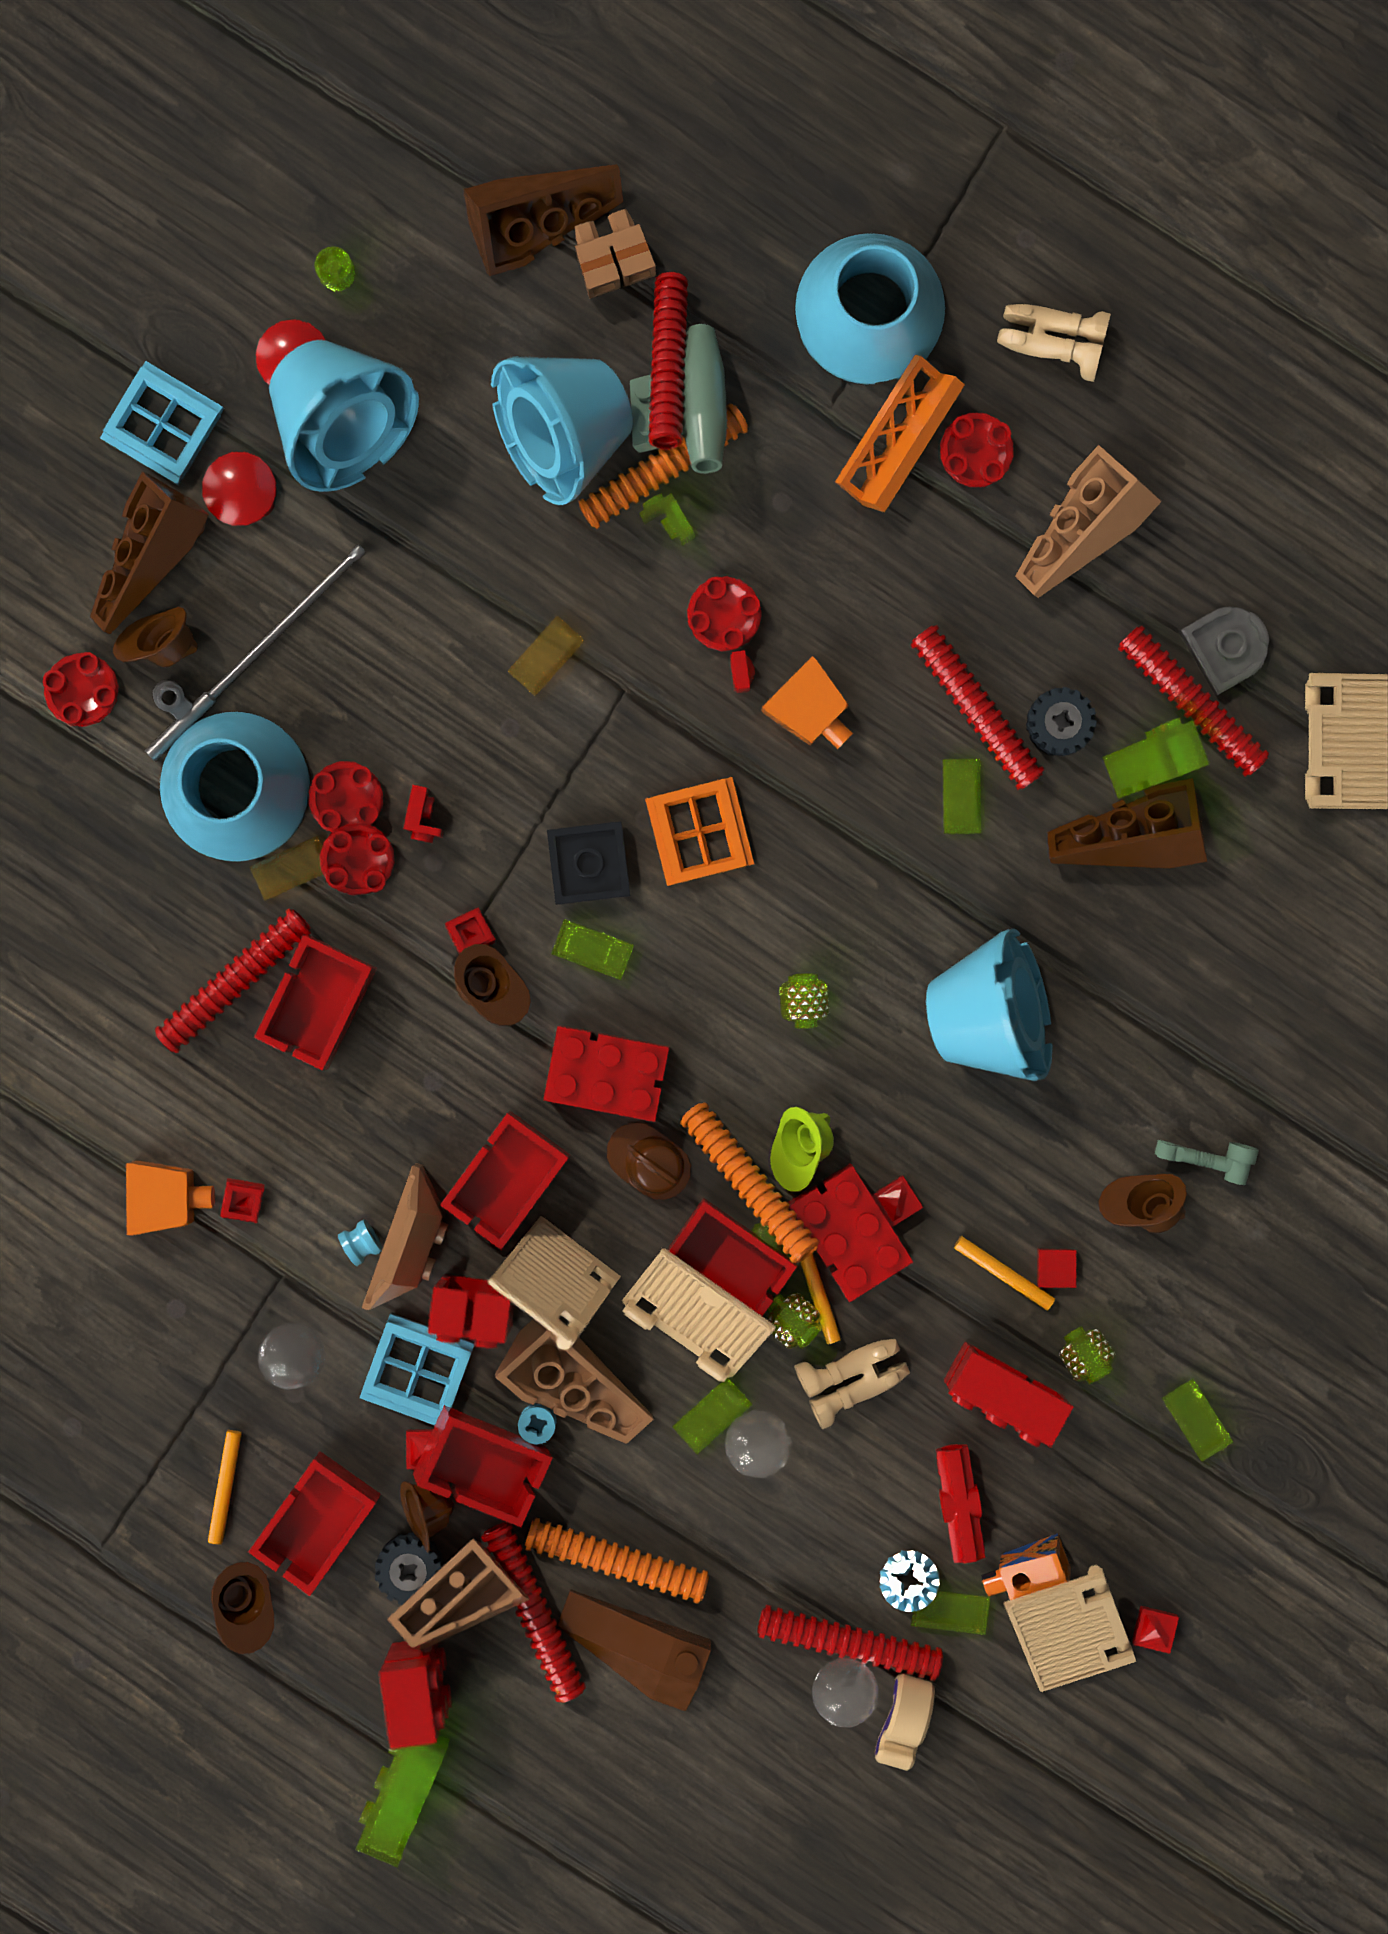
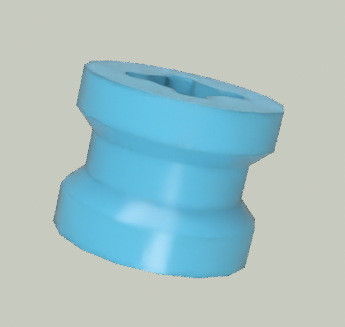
(360, 1242)
(540, 1415)

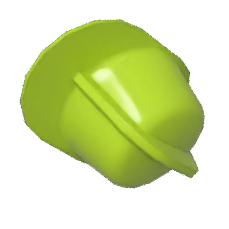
(799, 1147)

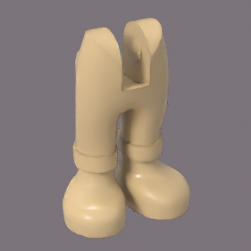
(1042, 345)
(856, 1362)

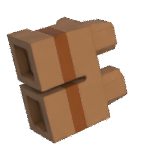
(628, 248)

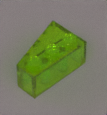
(1163, 755)
(399, 1801)

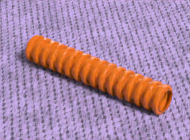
(648, 476)
(749, 1182)
(617, 1560)

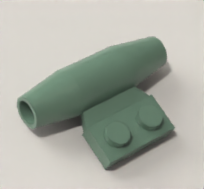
(703, 402)

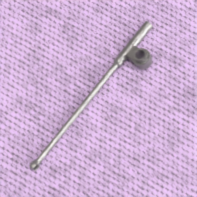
(188, 713)

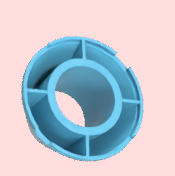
(860, 350)
(339, 413)
(560, 420)
(279, 797)
(993, 1010)

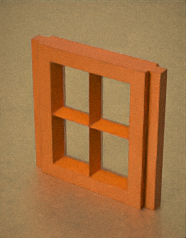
(731, 822)

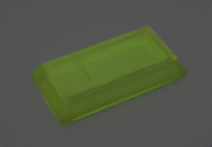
(961, 796)
(592, 949)
(712, 1415)
(1197, 1420)
(954, 1613)

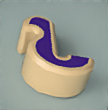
(906, 1722)

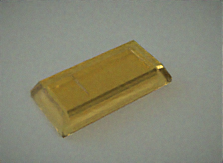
(546, 655)
(288, 868)

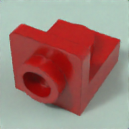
(421, 808)

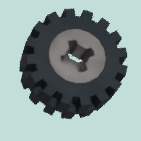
(1046, 730)
(393, 1574)

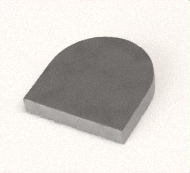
(1227, 646)

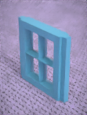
(178, 394)
(405, 1401)

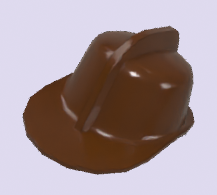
(158, 638)
(491, 985)
(648, 1161)
(1144, 1201)
(425, 1511)
(243, 1607)

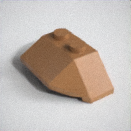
(409, 1242)

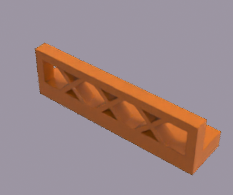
(910, 437)

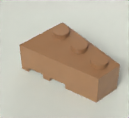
(456, 1598)

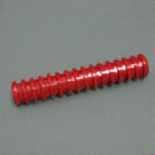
(668, 361)
(1193, 701)
(977, 707)
(232, 981)
(535, 1615)
(850, 1642)

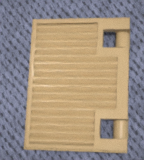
(1348, 741)
(552, 1278)
(697, 1314)
(1069, 1634)

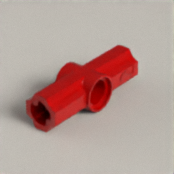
(960, 1503)

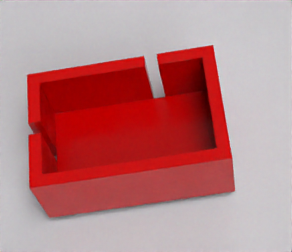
(317, 1003)
(606, 1074)
(505, 1179)
(851, 1232)
(732, 1256)
(470, 1310)
(1007, 1396)
(483, 1465)
(315, 1522)
(414, 1694)

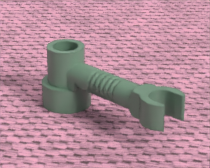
(1235, 1163)

